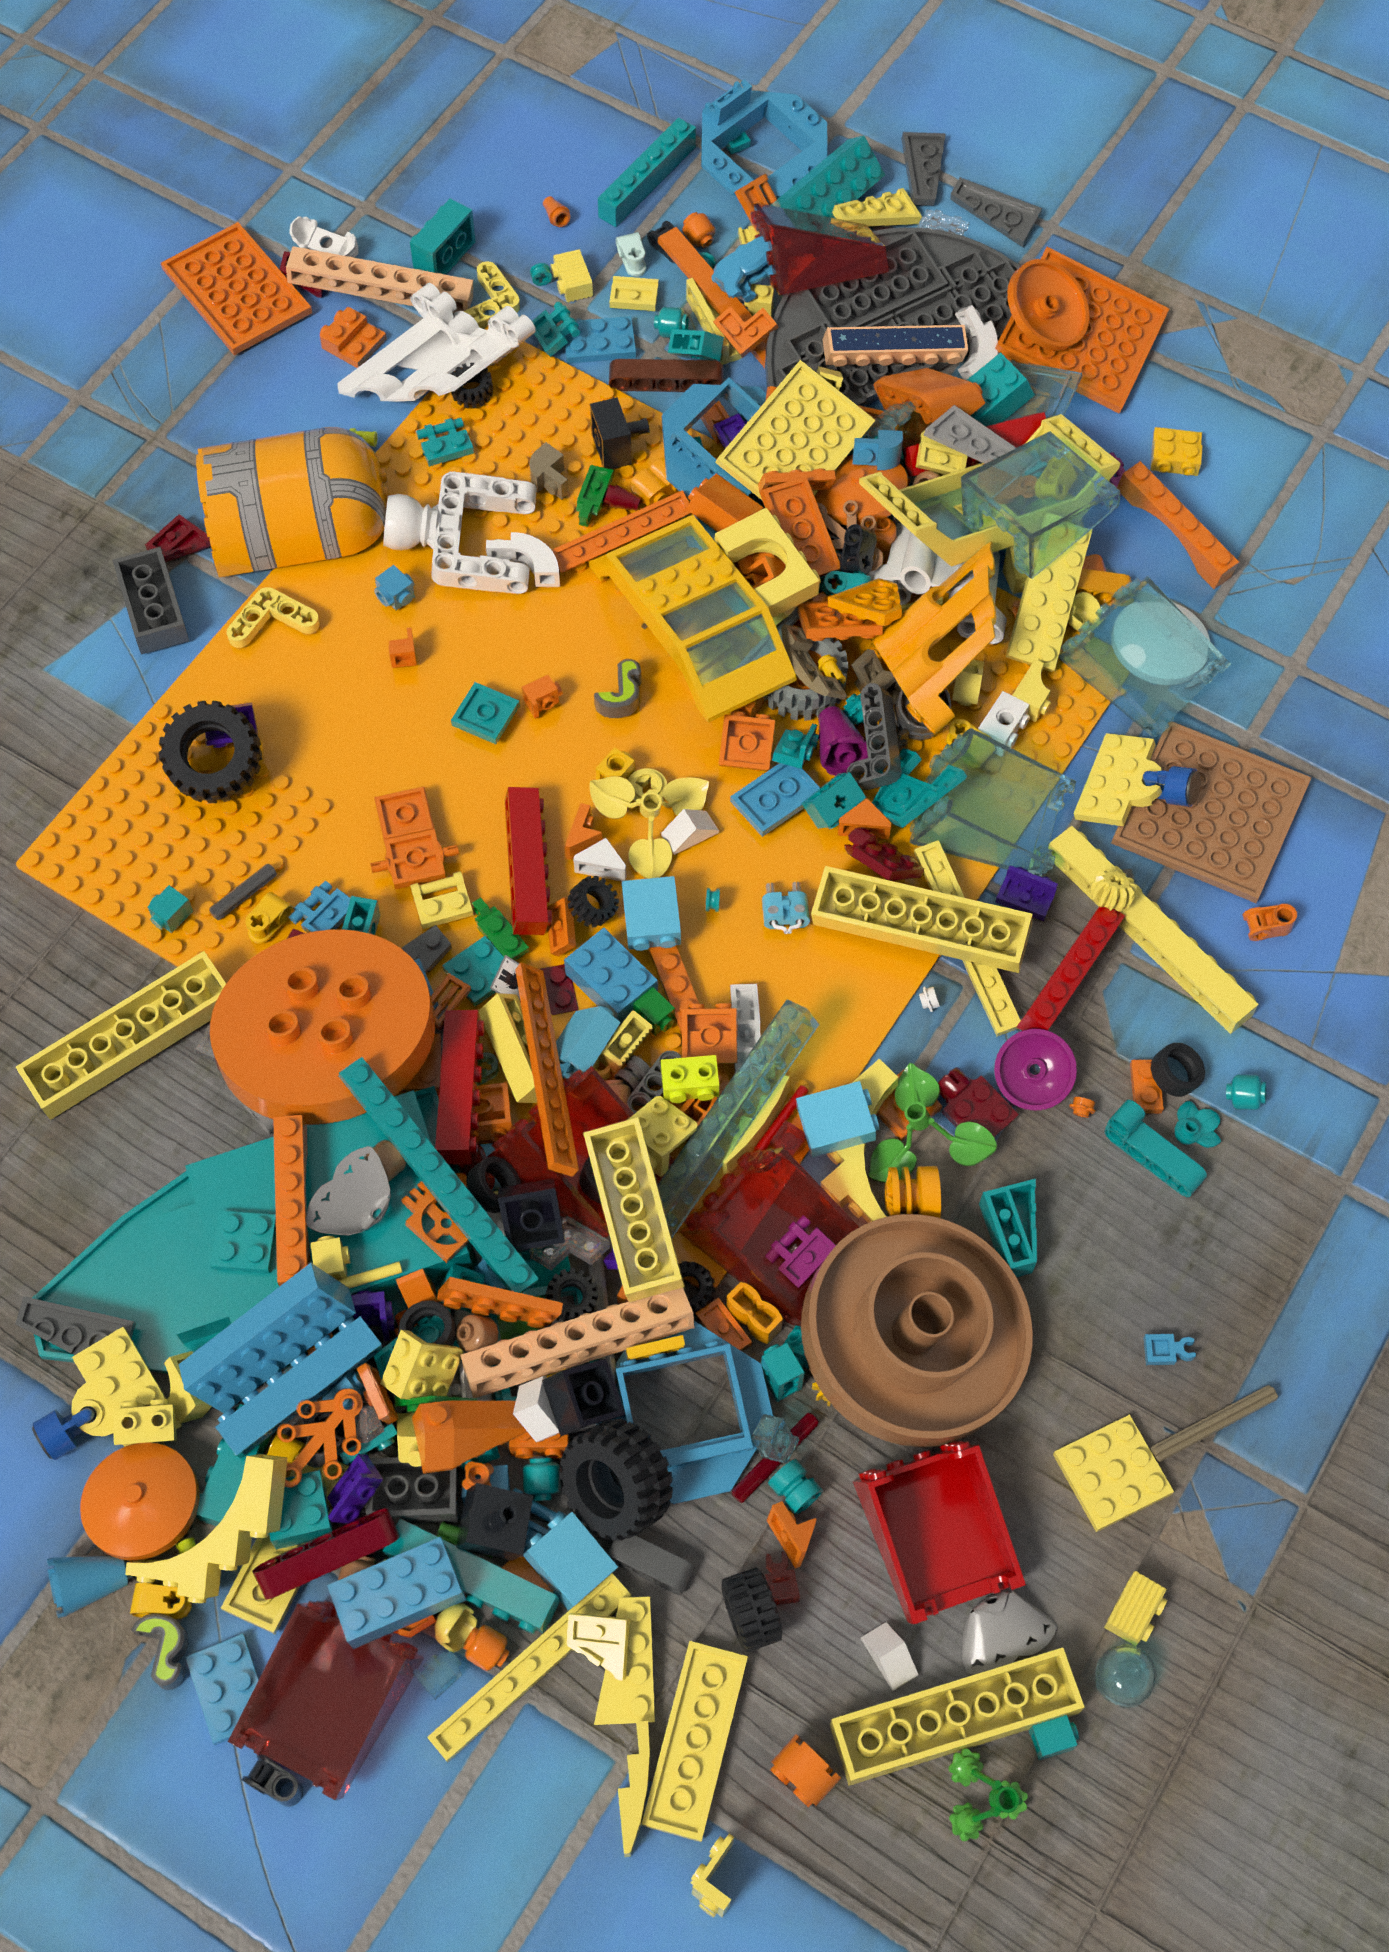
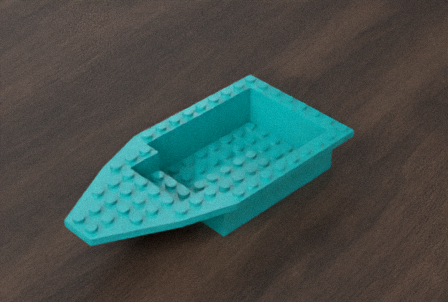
(159, 1253)

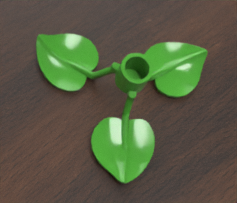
(913, 1094)

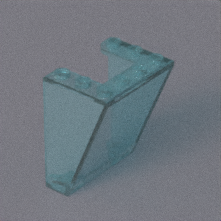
(1039, 497)
(1143, 655)
(999, 811)

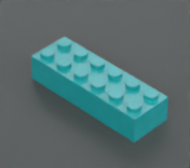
(834, 181)

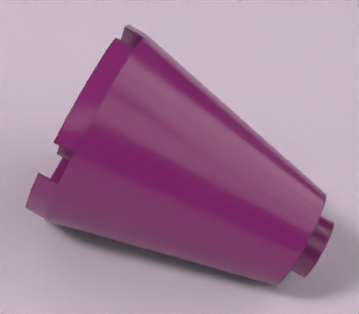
(839, 741)

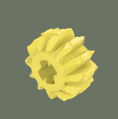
(1113, 890)

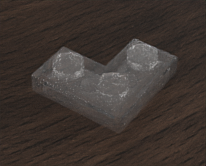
(578, 1241)

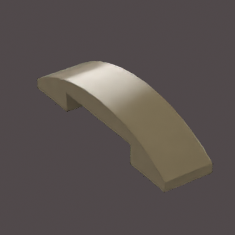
(804, 666)

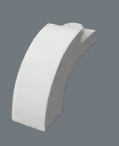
(981, 338)
(528, 551)

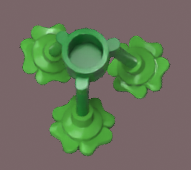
(1004, 1797)

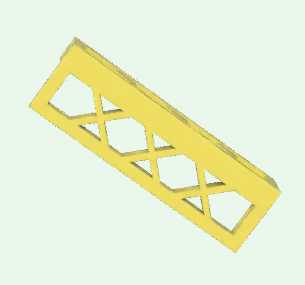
(706, 315)

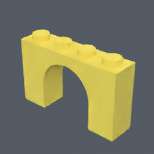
(764, 534)

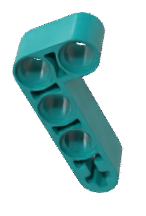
(1152, 1150)

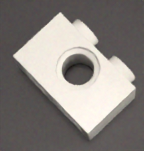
(1005, 710)

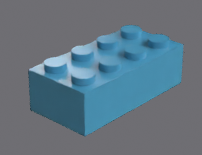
(396, 1593)

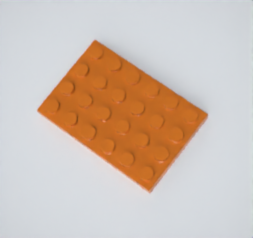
(236, 288)

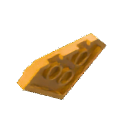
(871, 601)

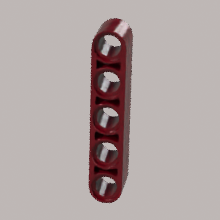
(326, 1553)

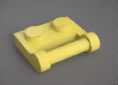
(443, 907)

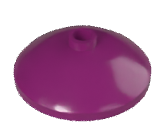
(1055, 1075)

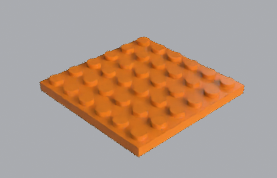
(1114, 346)

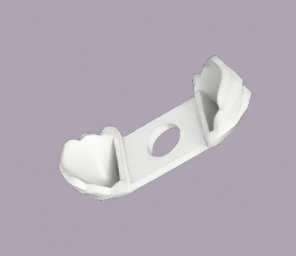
(308, 235)

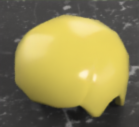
(1083, 609)
(454, 1626)

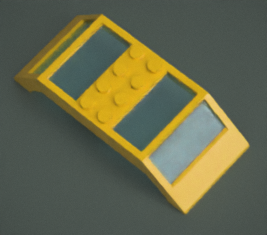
(701, 615)

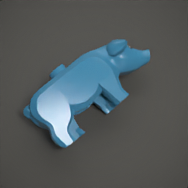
(741, 268)

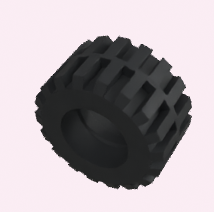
(751, 1609)

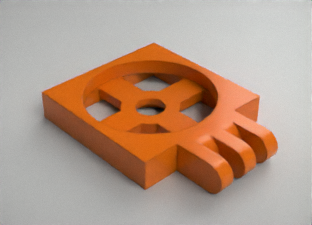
(426, 1204)

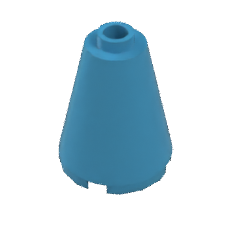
(84, 1580)

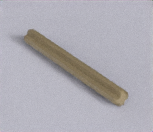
(1214, 1423)

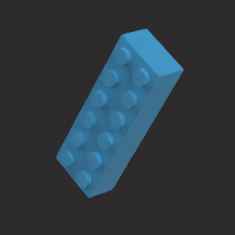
(267, 1338)
(308, 1380)

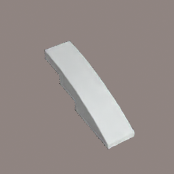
(745, 999)

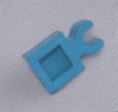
(1162, 1349)

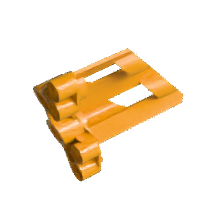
(923, 624)

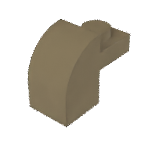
(545, 471)
(870, 671)

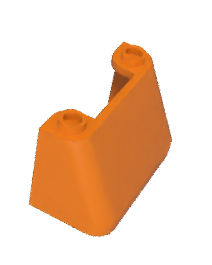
(929, 392)

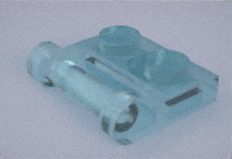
(890, 418)

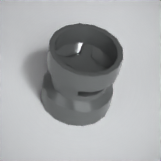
(633, 1072)

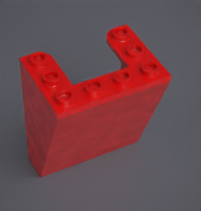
(939, 1529)

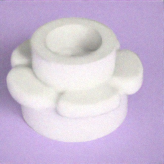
(929, 999)

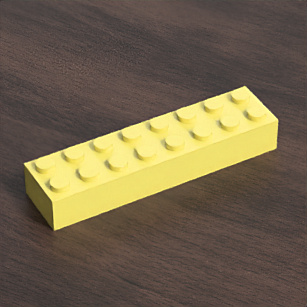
(922, 919)
(123, 1036)
(955, 1716)

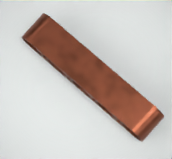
(663, 374)

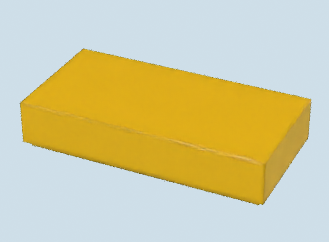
(657, 1347)

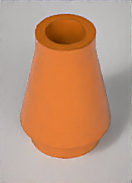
(557, 213)

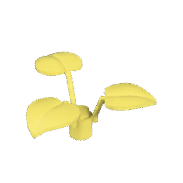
(615, 794)

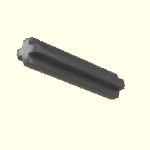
(243, 891)

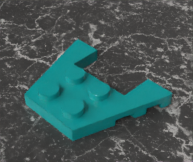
(909, 796)

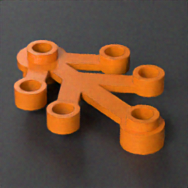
(324, 1432)

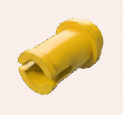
(829, 666)

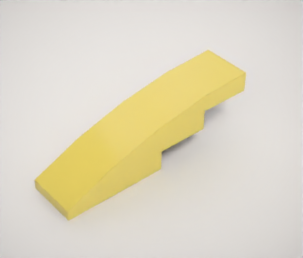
(760, 1124)
(633, 1798)

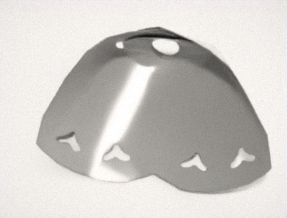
(351, 1196)
(1003, 1630)

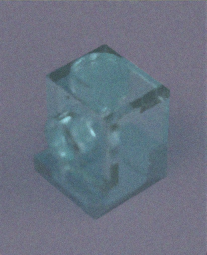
(774, 1439)
(439, 1673)

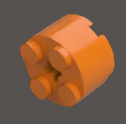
(805, 1771)

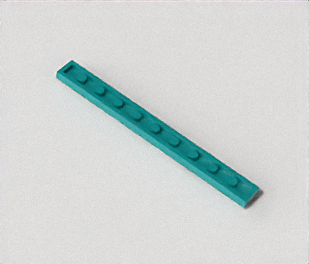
(438, 1177)

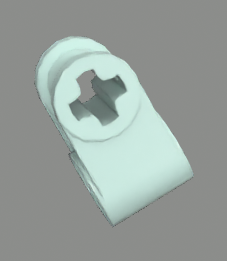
(632, 253)

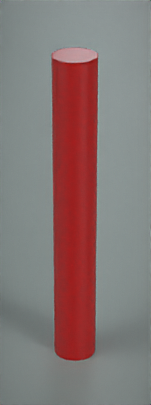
(784, 1115)

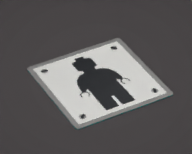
(505, 978)

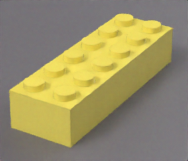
(633, 1210)

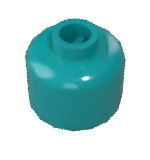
(669, 319)
(1246, 1092)
(541, 1478)

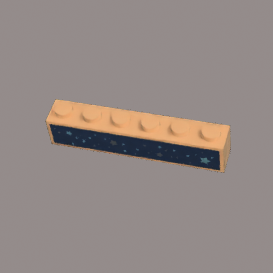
(895, 345)

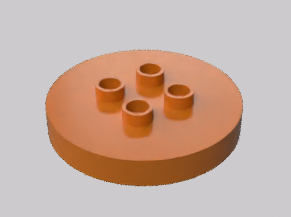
(314, 1010)

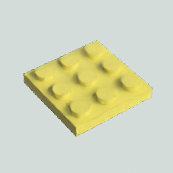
(1113, 1473)

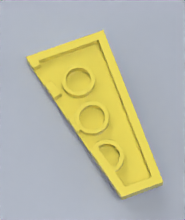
(881, 211)
(633, 1697)

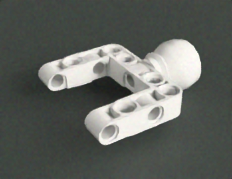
(440, 528)

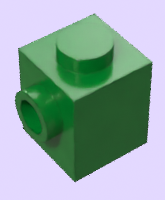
(655, 1010)

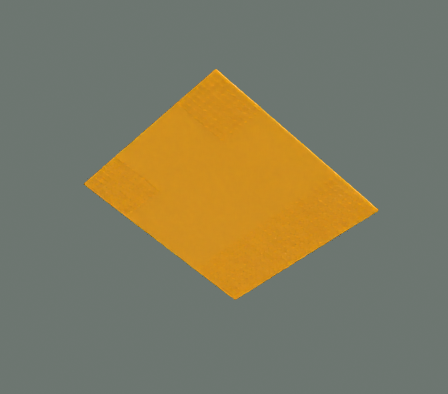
(354, 728)

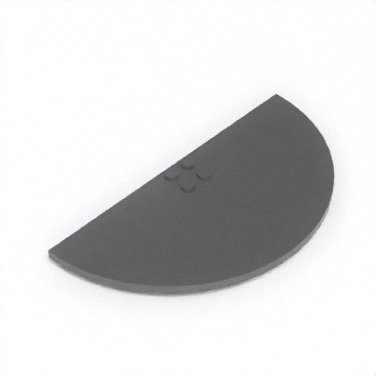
(926, 284)

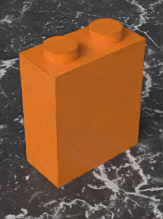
(720, 503)

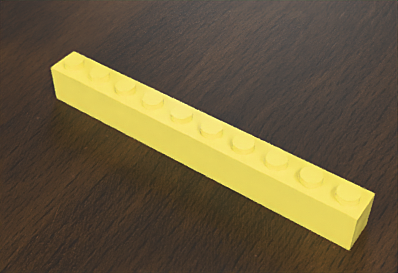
(1160, 936)

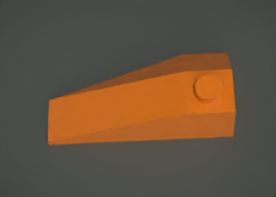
(461, 1430)

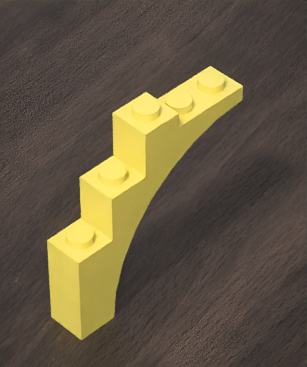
(849, 1180)
(252, 1514)

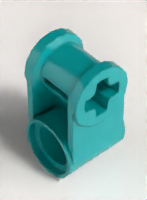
(846, 581)

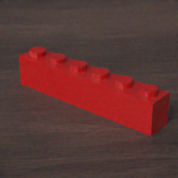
(1013, 431)
(526, 861)
(1071, 970)
(459, 1086)

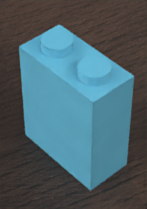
(651, 913)
(585, 1038)
(837, 1118)
(569, 1559)

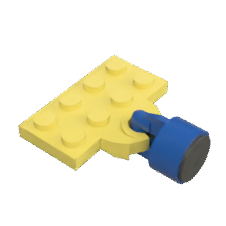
(1128, 778)
(112, 1376)

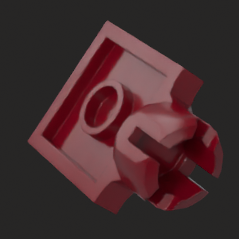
(882, 857)
(974, 1102)

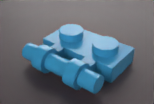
(327, 915)

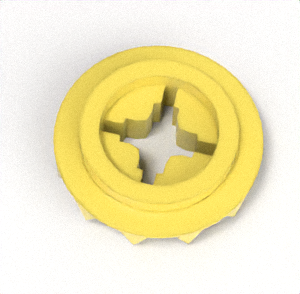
(642, 777)

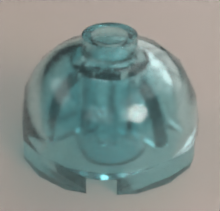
(1125, 1675)

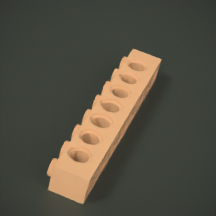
(371, 278)
(566, 1351)

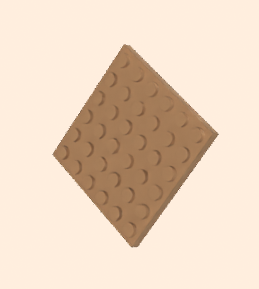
(1232, 827)

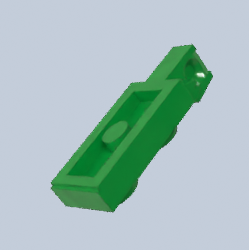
(593, 493)
(498, 930)

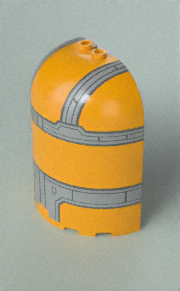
(290, 499)

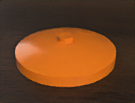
(1048, 304)
(847, 488)
(139, 1501)

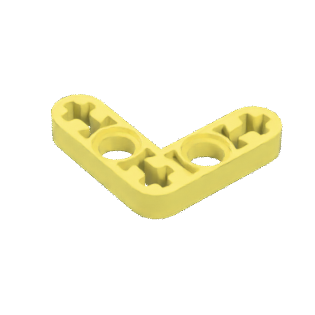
(498, 299)
(271, 608)

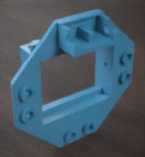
(742, 109)
(685, 458)
(717, 1463)

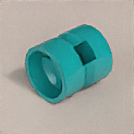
(797, 1489)

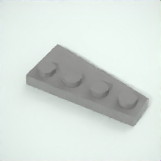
(967, 436)

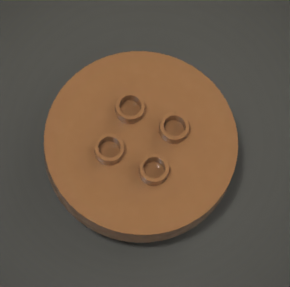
(916, 1330)

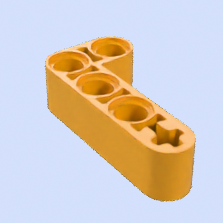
(1101, 584)

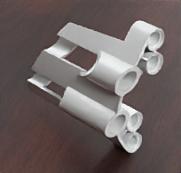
(436, 348)
(918, 568)

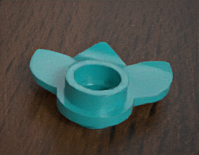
(1197, 1125)

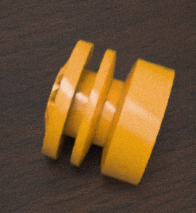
(913, 1195)

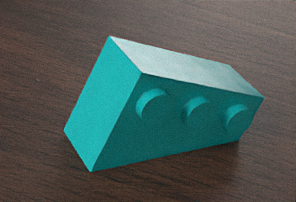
(1012, 1224)

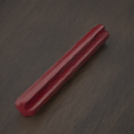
(767, 1466)

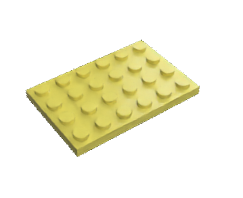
(798, 427)

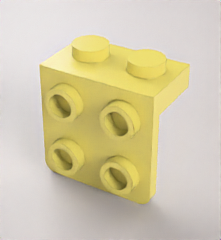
(664, 1130)
(420, 1367)
(711, 1899)

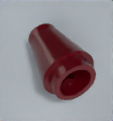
(621, 498)

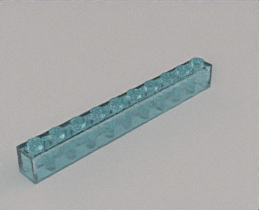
(734, 1111)

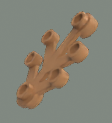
(835, 528)

